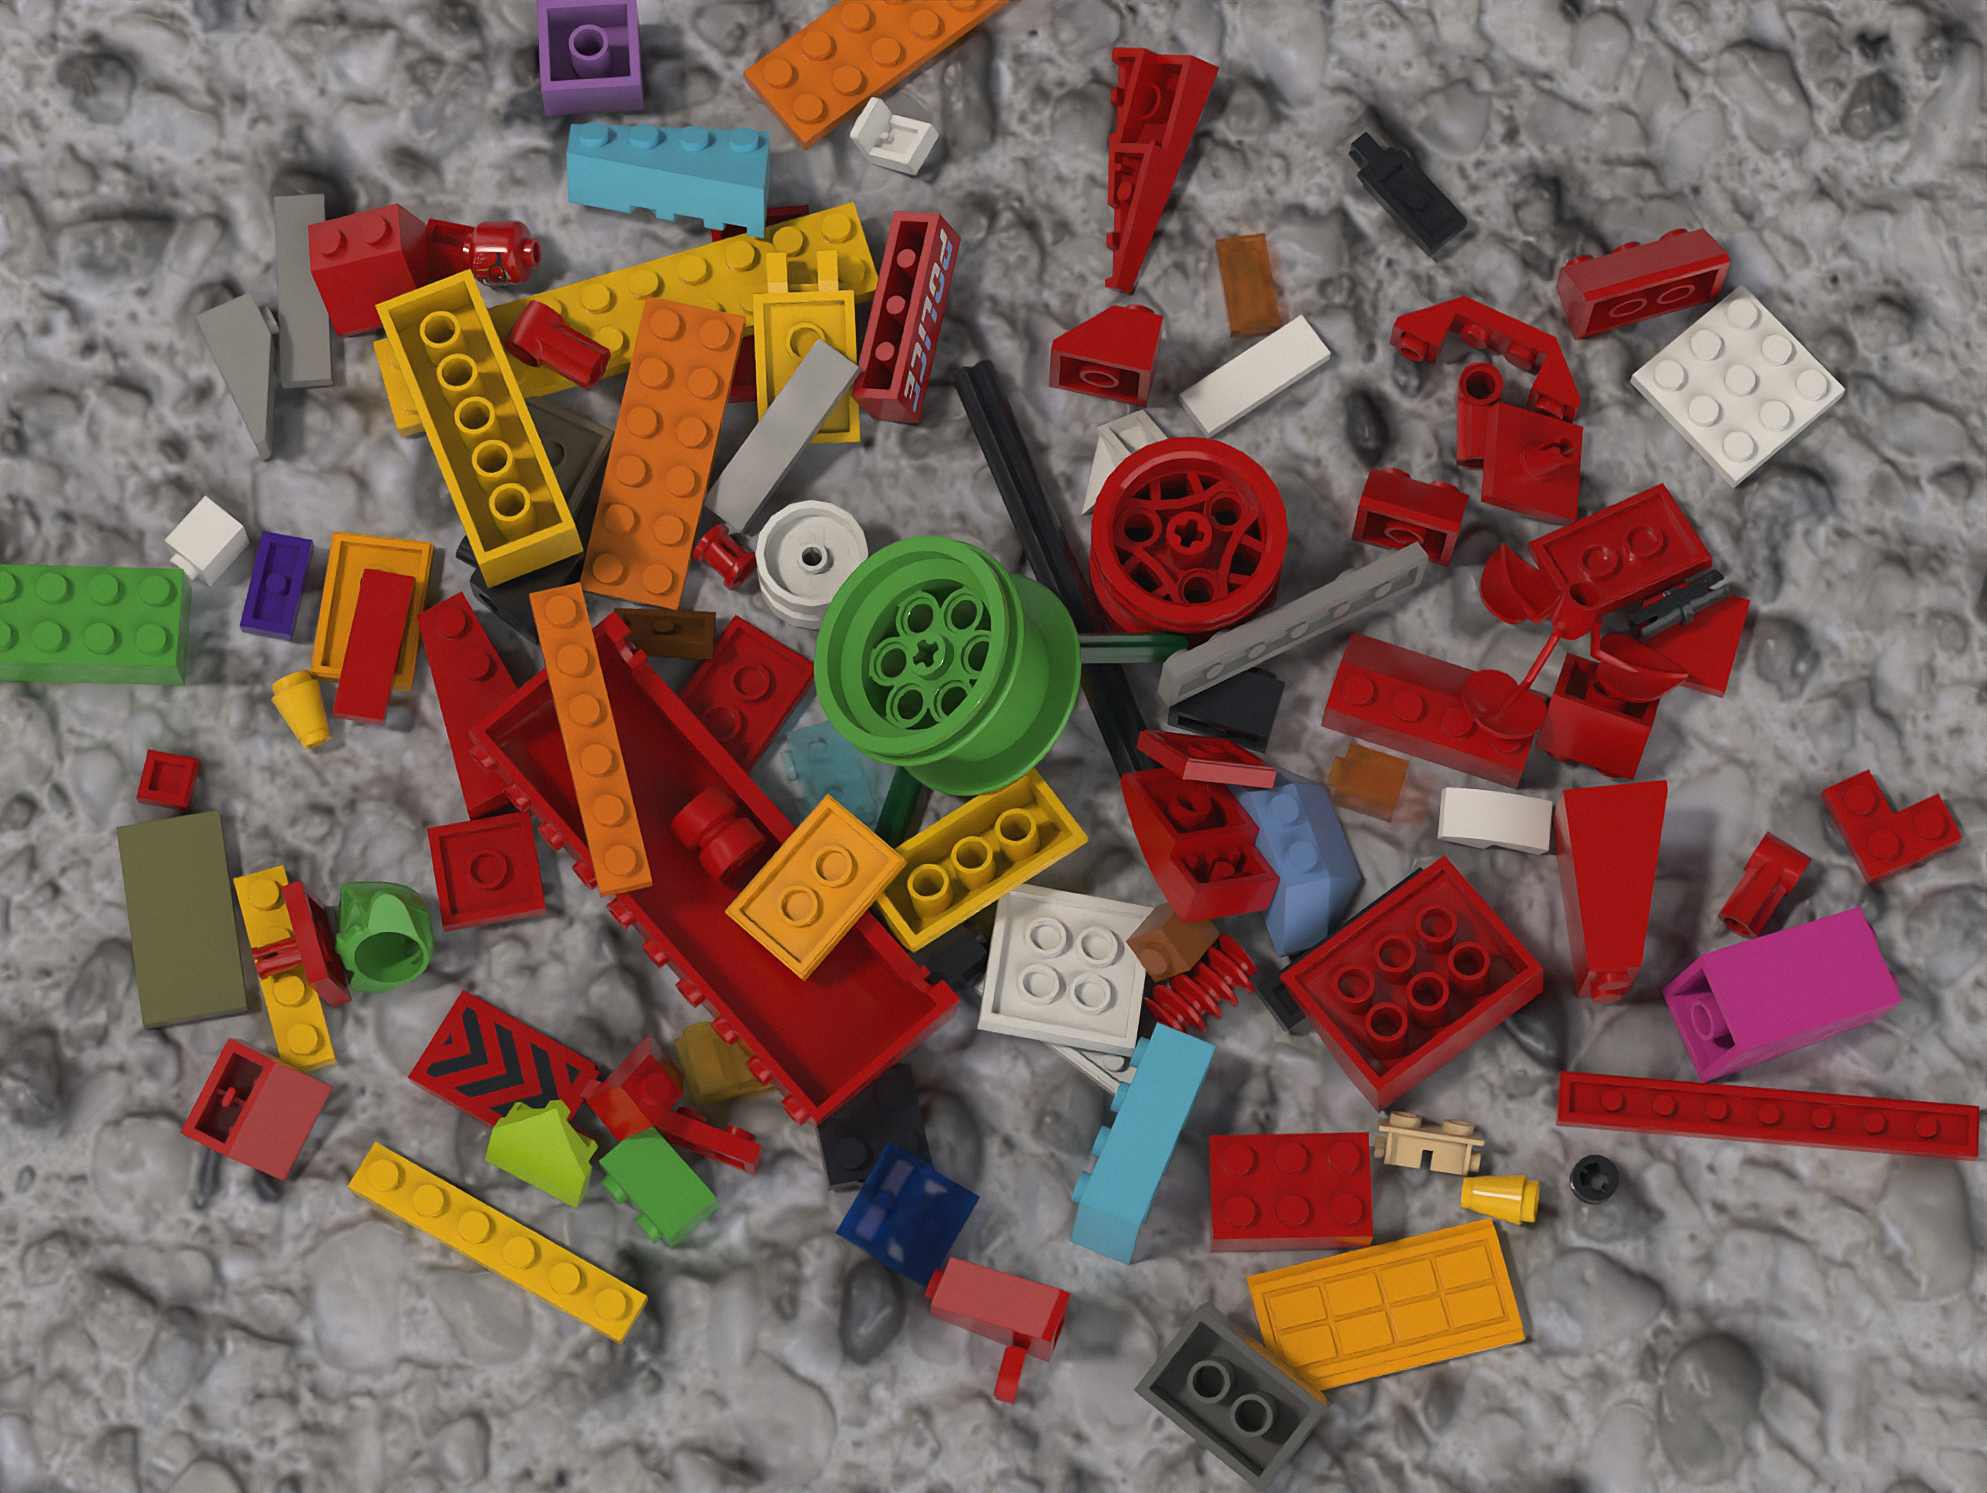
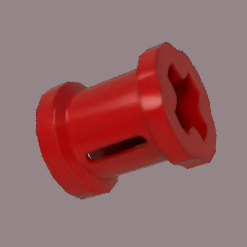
(725, 556)

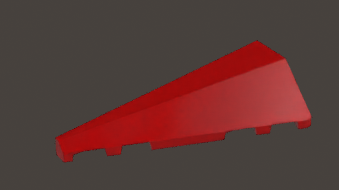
(1156, 117)

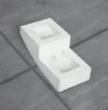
(1495, 818)

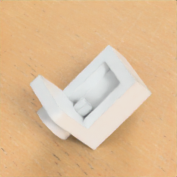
(892, 139)

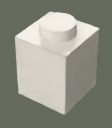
(206, 542)

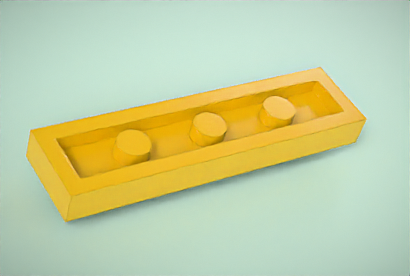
(290, 1001)

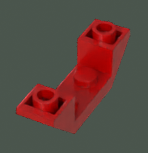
(1425, 332)

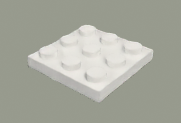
(1737, 385)
(1064, 970)

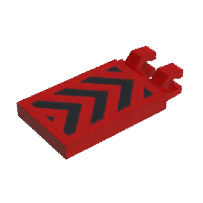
(491, 1061)

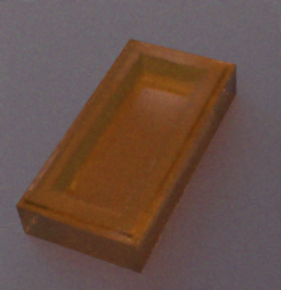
(1247, 285)

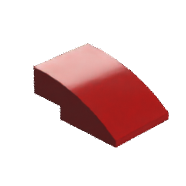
(1198, 845)

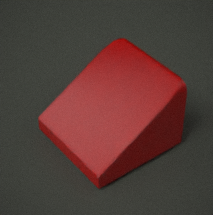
(445, 248)

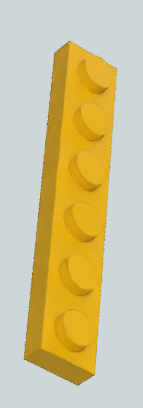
(498, 1243)

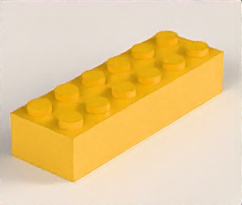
(479, 428)

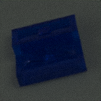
(907, 1215)

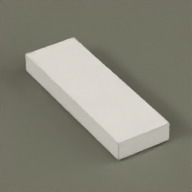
(1254, 376)

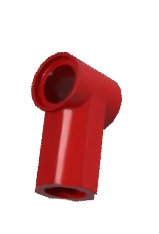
(547, 340)
(1472, 413)
(1768, 877)

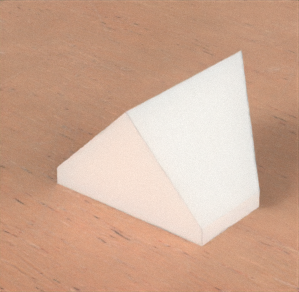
(1115, 443)

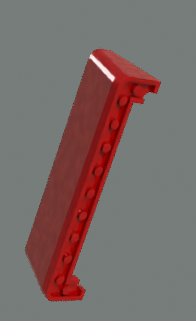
(807, 1038)

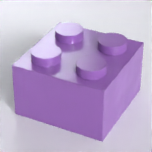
(589, 56)

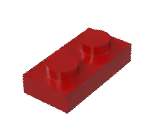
(731, 1147)

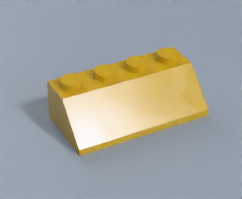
(975, 859)

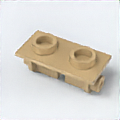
(1409, 1137)

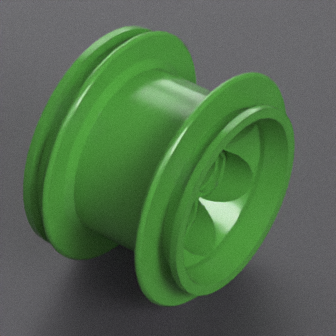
(947, 665)

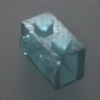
(830, 765)

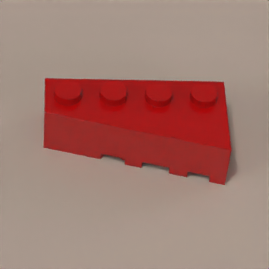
(468, 686)

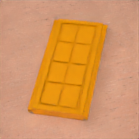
(1389, 1306)

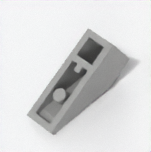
(247, 359)

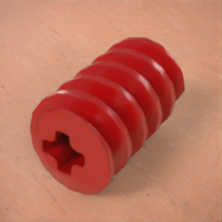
(1203, 987)

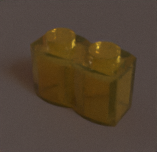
(711, 1067)

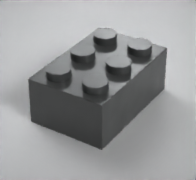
(1233, 1396)

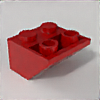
(256, 1109)

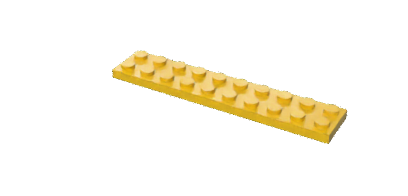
(708, 276)

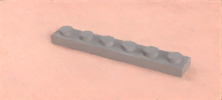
(1291, 624)

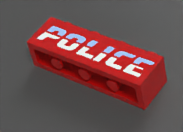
(906, 316)

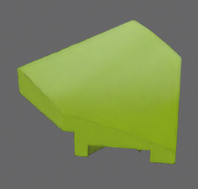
(543, 1150)

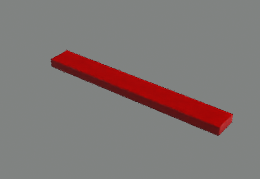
(1767, 1115)

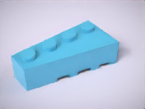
(673, 172)
(1140, 1142)

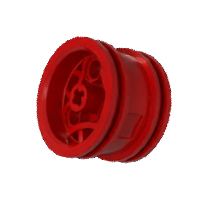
(1173, 494)

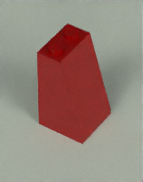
(1607, 873)

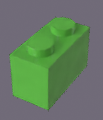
(657, 1186)

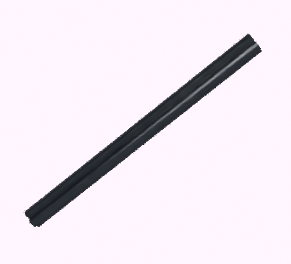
(1050, 555)

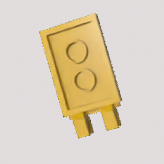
(788, 326)

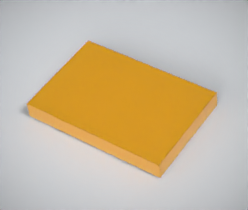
(343, 579)
(816, 887)

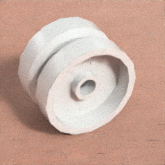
(806, 559)

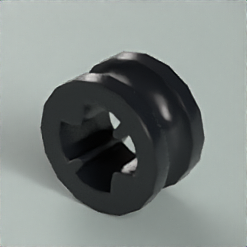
(1602, 1166)

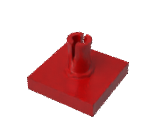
(1532, 464)
(309, 947)

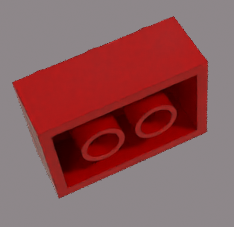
(1289, 1192)

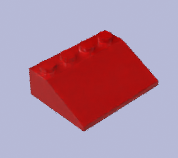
(1413, 983)

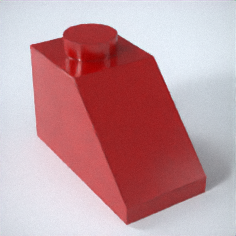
(638, 1091)

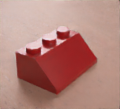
(1641, 281)

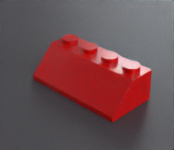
(1418, 709)

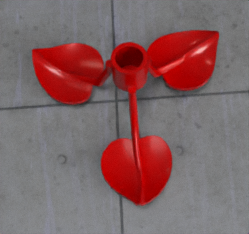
(1520, 592)

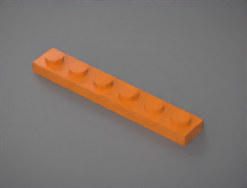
(590, 740)

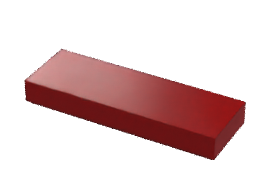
(374, 647)

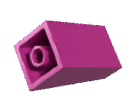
(1780, 993)

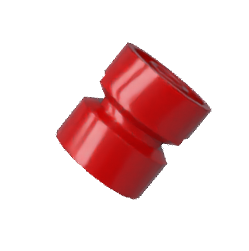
(722, 838)

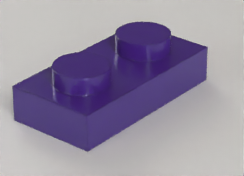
(277, 586)

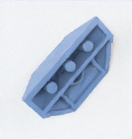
(1309, 855)

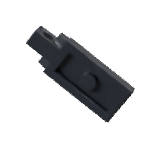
(1407, 194)

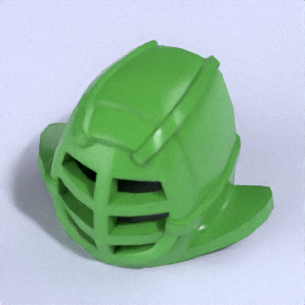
(378, 932)

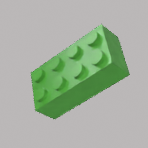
(94, 624)

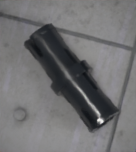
(1678, 606)

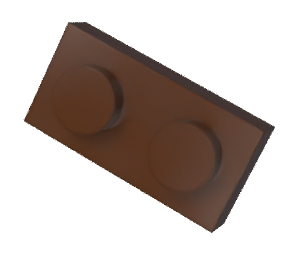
(671, 632)

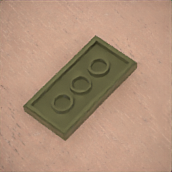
(182, 919)

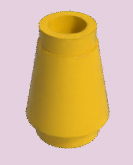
(302, 707)
(1502, 1196)

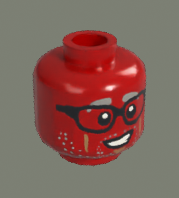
(501, 253)

